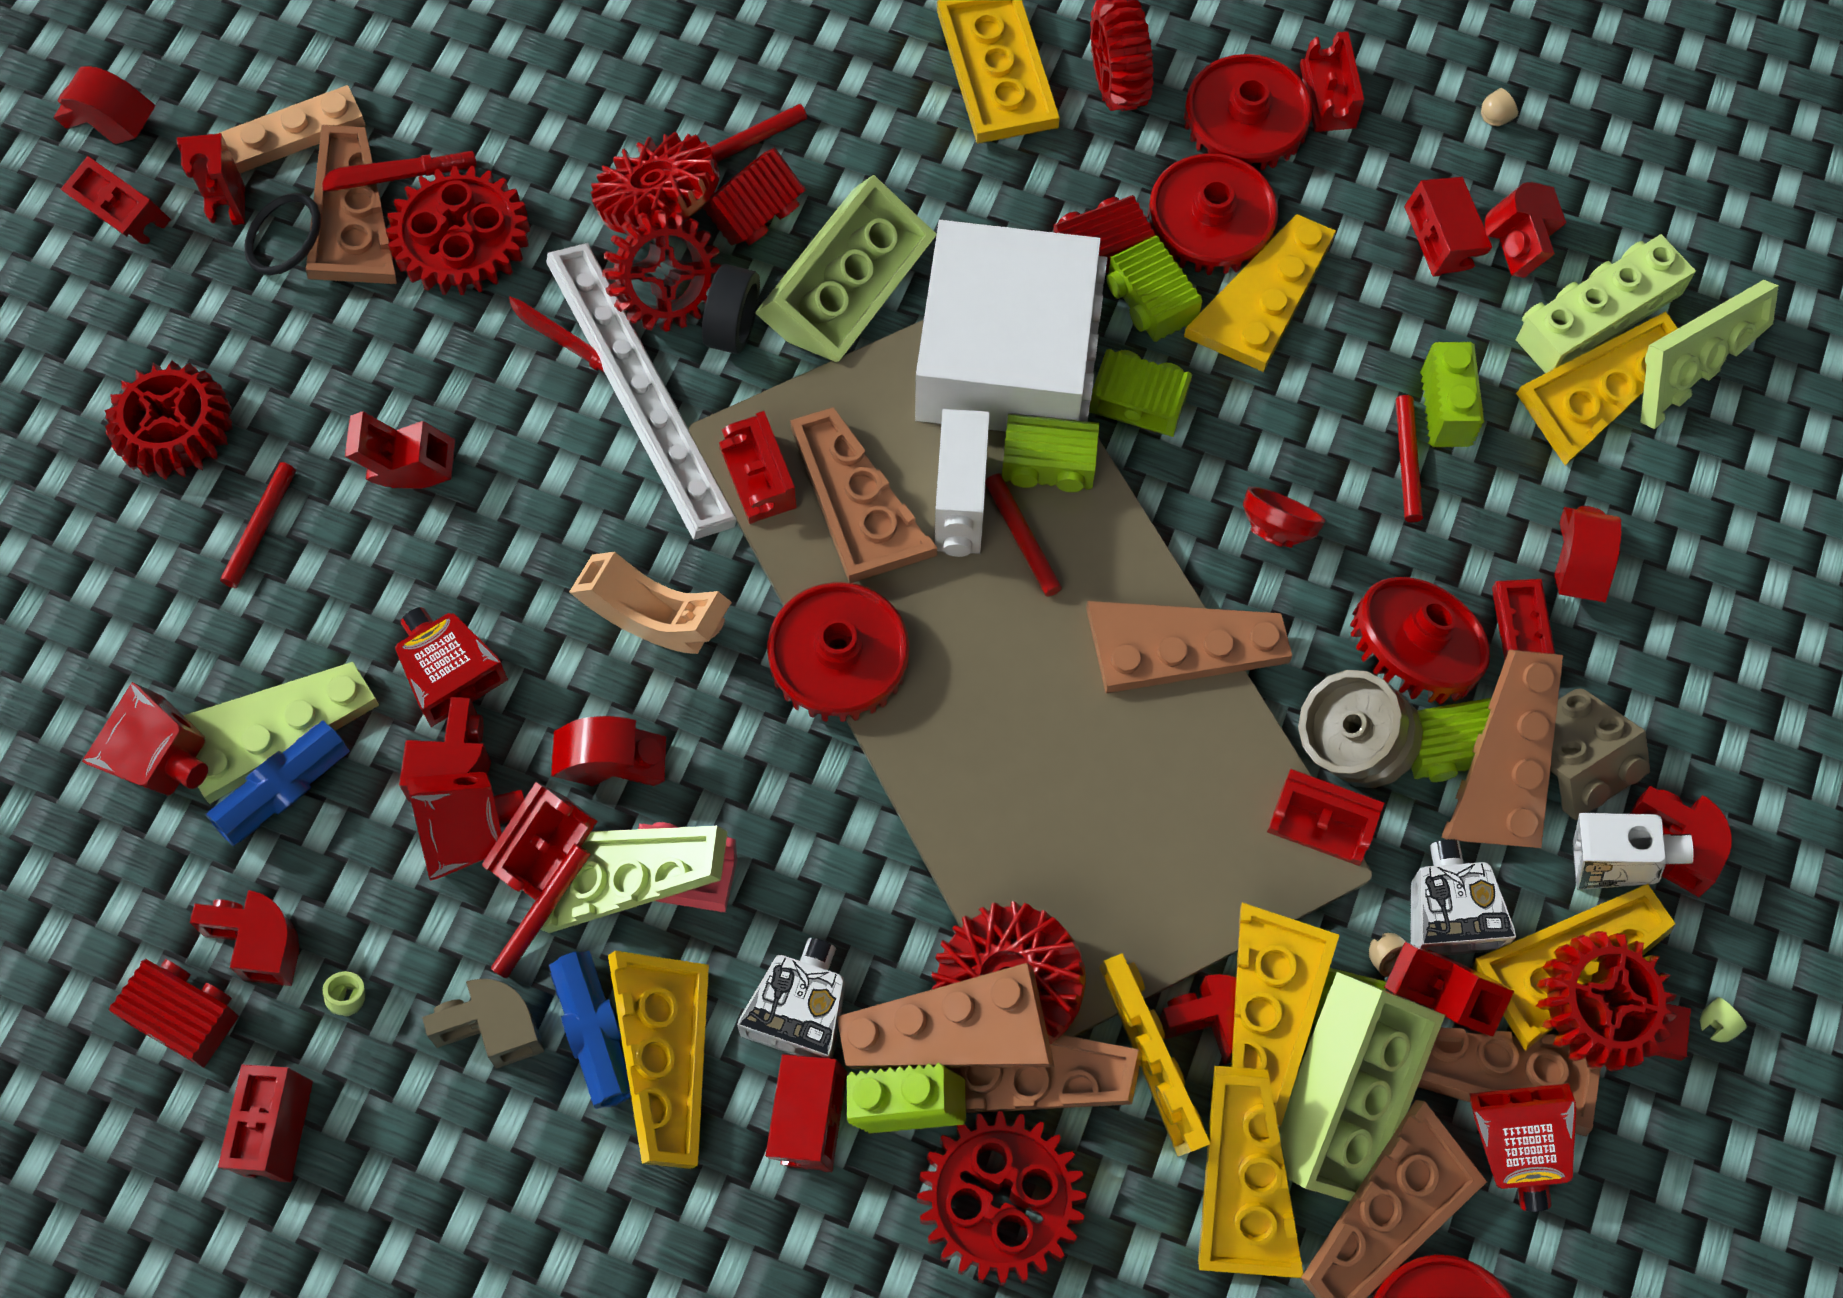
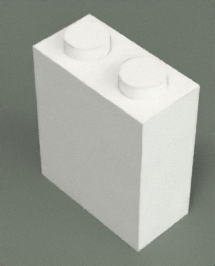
(961, 482)

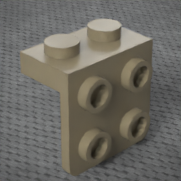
(1595, 752)

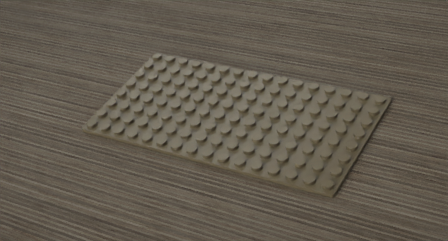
(1001, 750)

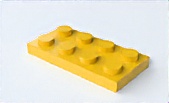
(997, 68)

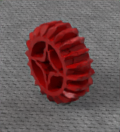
(1121, 53)
(660, 251)
(166, 432)
(1628, 985)

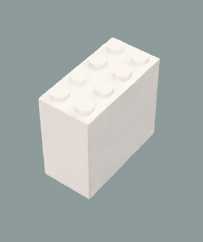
(1010, 324)

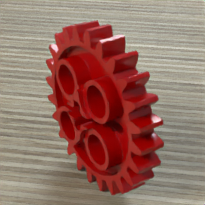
(458, 230)
(977, 1238)

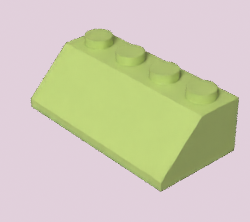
(847, 271)
(1354, 1085)

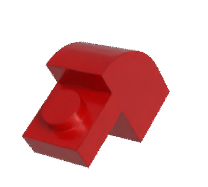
(105, 103)
(1524, 226)
(402, 457)
(1587, 553)
(607, 747)
(457, 754)
(1709, 836)
(264, 937)
(1449, 988)
(1213, 1010)

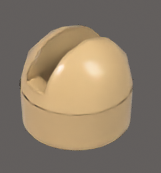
(1499, 108)
(1385, 952)

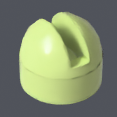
(335, 991)
(1723, 1019)

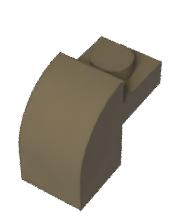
(494, 1012)

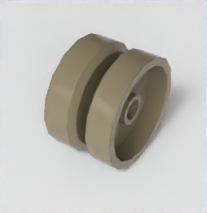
(1360, 729)

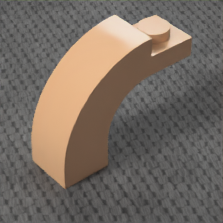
(648, 608)

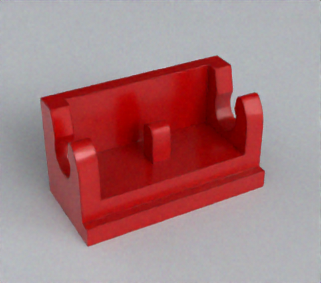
(1333, 84)
(215, 174)
(113, 200)
(1447, 225)
(757, 468)
(1325, 817)
(538, 840)
(806, 1112)
(265, 1122)

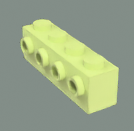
(1605, 303)

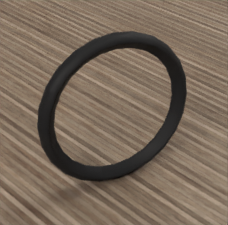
(304, 250)

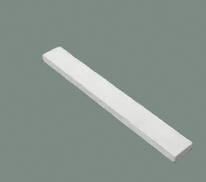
(641, 392)

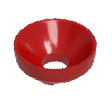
(1280, 518)

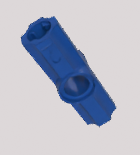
(277, 783)
(591, 1028)

